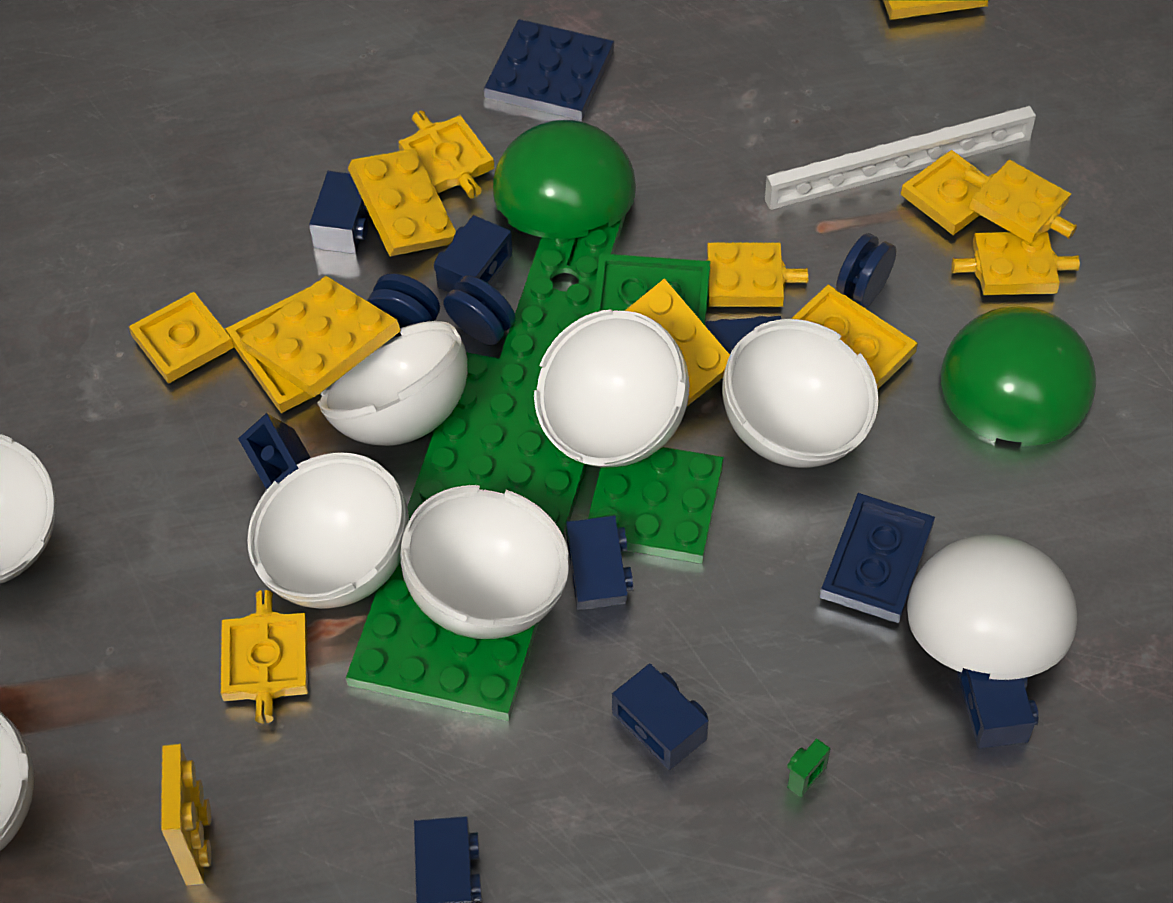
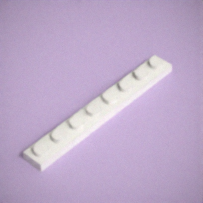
(897, 157)

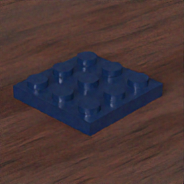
(549, 69)

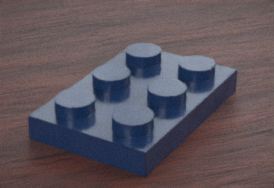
(877, 557)

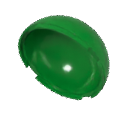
(563, 180)
(1019, 376)

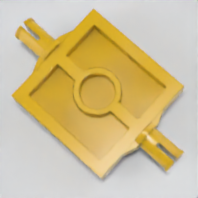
(449, 153)
(1020, 201)
(1014, 266)
(749, 275)
(264, 656)

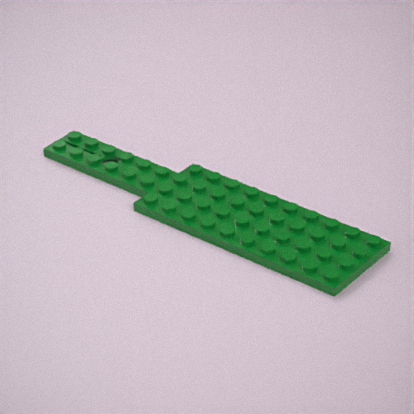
(501, 446)

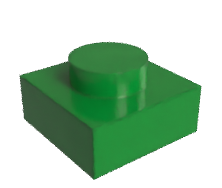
(807, 766)

